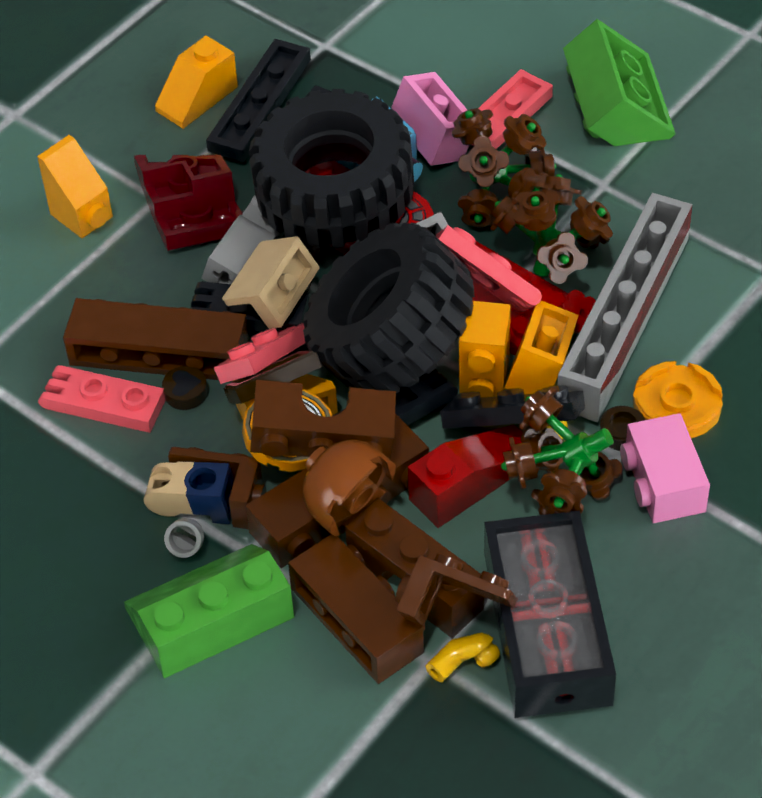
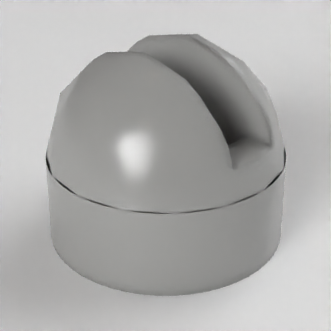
(180, 544)

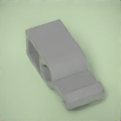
(238, 245)

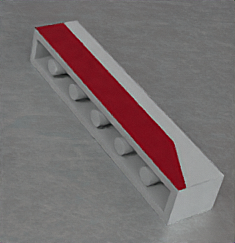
(626, 303)

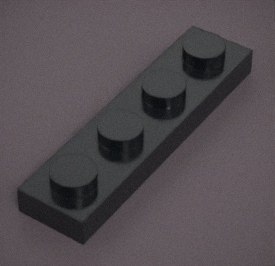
(257, 98)

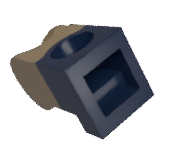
(191, 489)

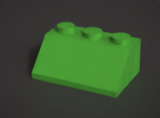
(616, 88)
(211, 608)

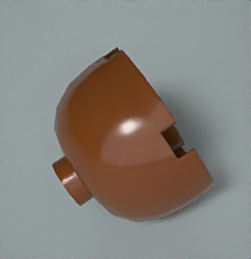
(344, 481)

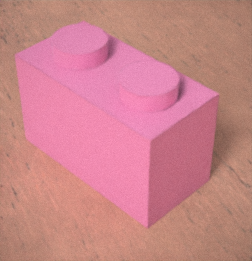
(431, 110)
(665, 468)

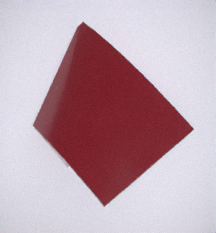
(189, 198)

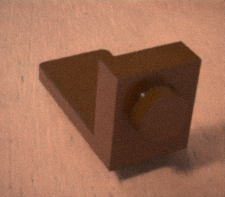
(246, 472)
(419, 590)

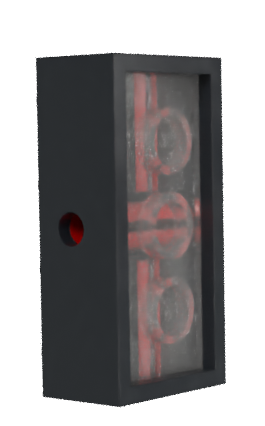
(557, 632)

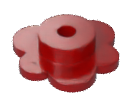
(580, 305)

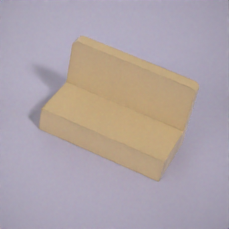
(273, 279)

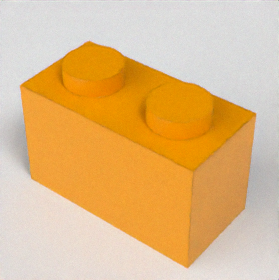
(485, 349)

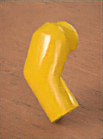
(461, 649)

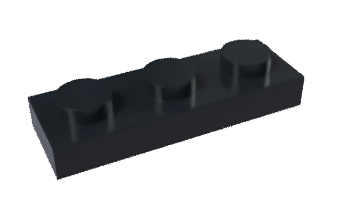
(472, 410)

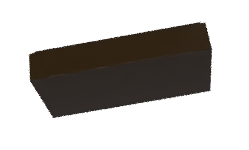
(281, 371)

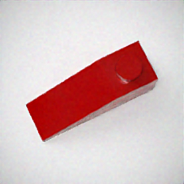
(459, 473)

